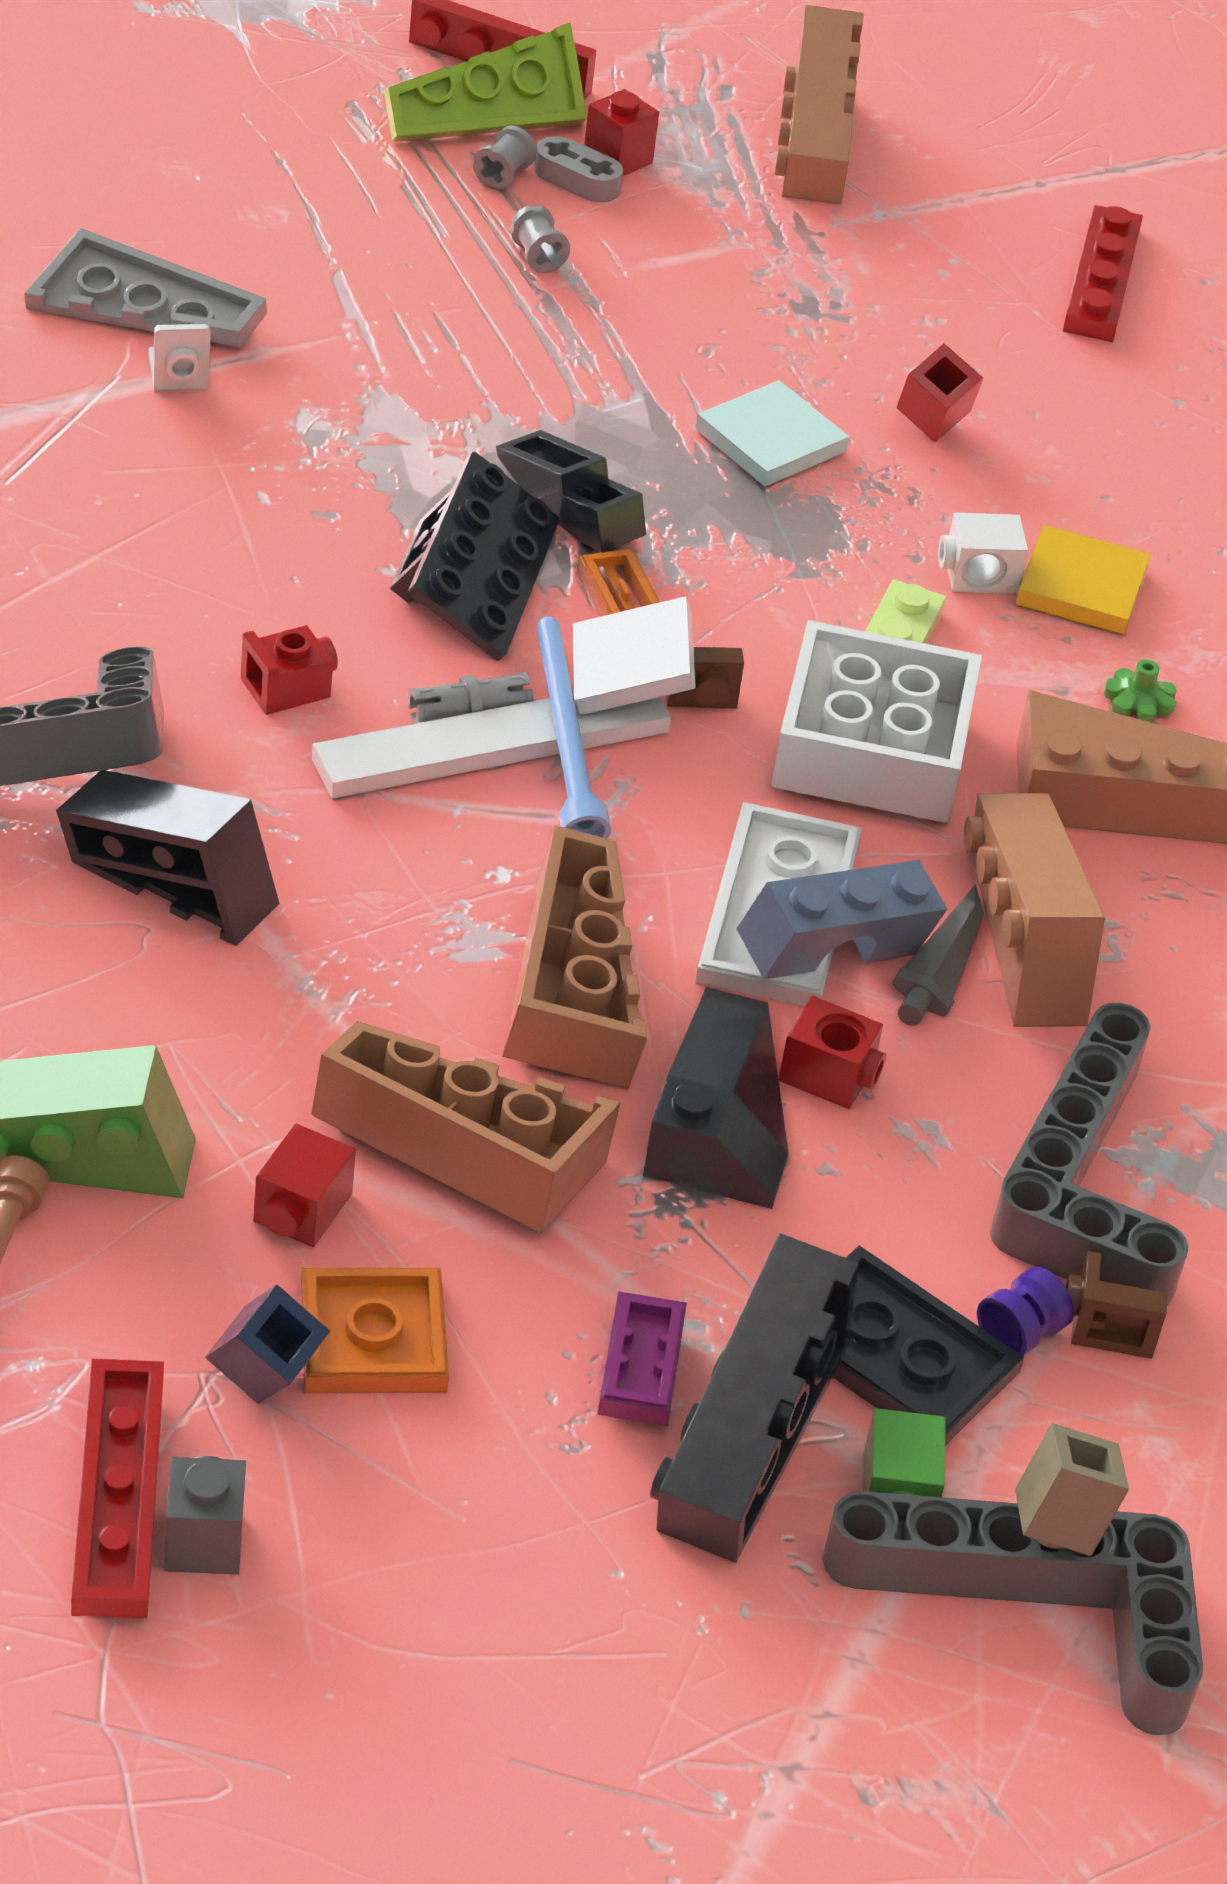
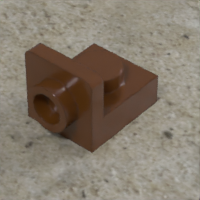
(1114, 1314)

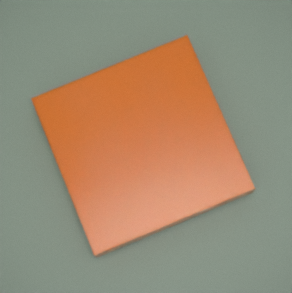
(382, 1330)

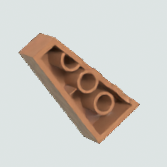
(819, 106)
(1122, 771)
(1036, 907)
(575, 975)
(464, 1123)

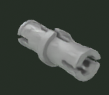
(468, 696)

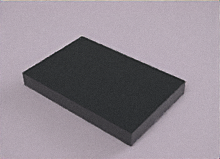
(918, 1351)

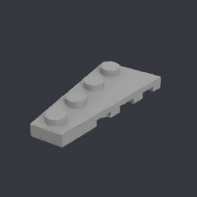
(133, 289)

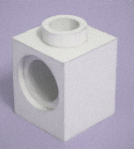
(984, 553)

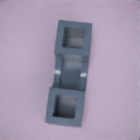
(804, 918)

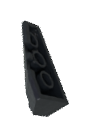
(722, 1105)

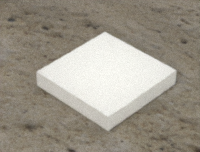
(633, 656)

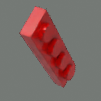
(470, 32)
(1103, 273)
(118, 1489)

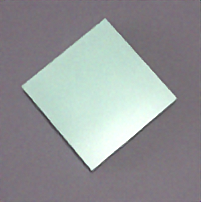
(772, 433)

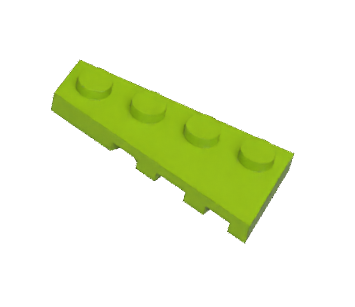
(519, 85)

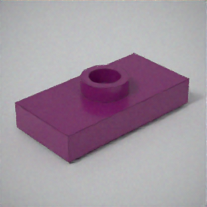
(642, 1358)

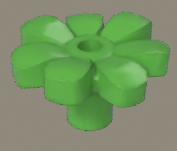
(1141, 692)

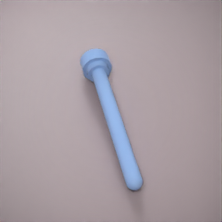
(581, 809)

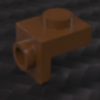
(716, 679)

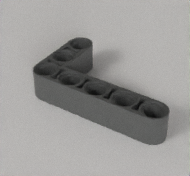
(87, 731)
(1041, 1207)
(981, 1553)

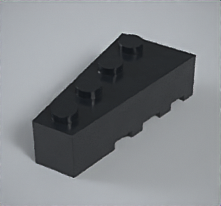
(758, 1399)

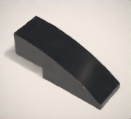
(575, 489)

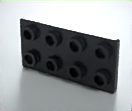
(478, 555)

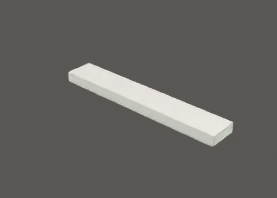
(471, 744)

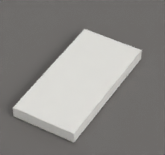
(765, 849)

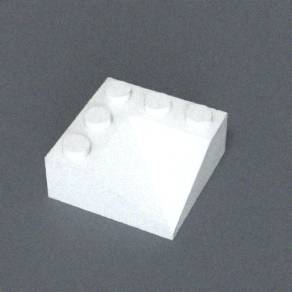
(876, 721)

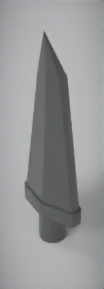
(937, 967)

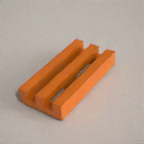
(598, 572)

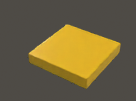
(1083, 579)

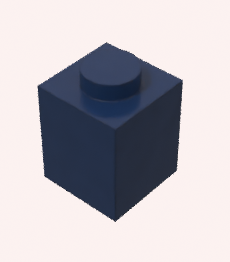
(267, 1344)

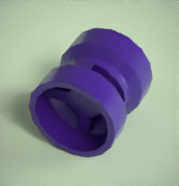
(1031, 1309)

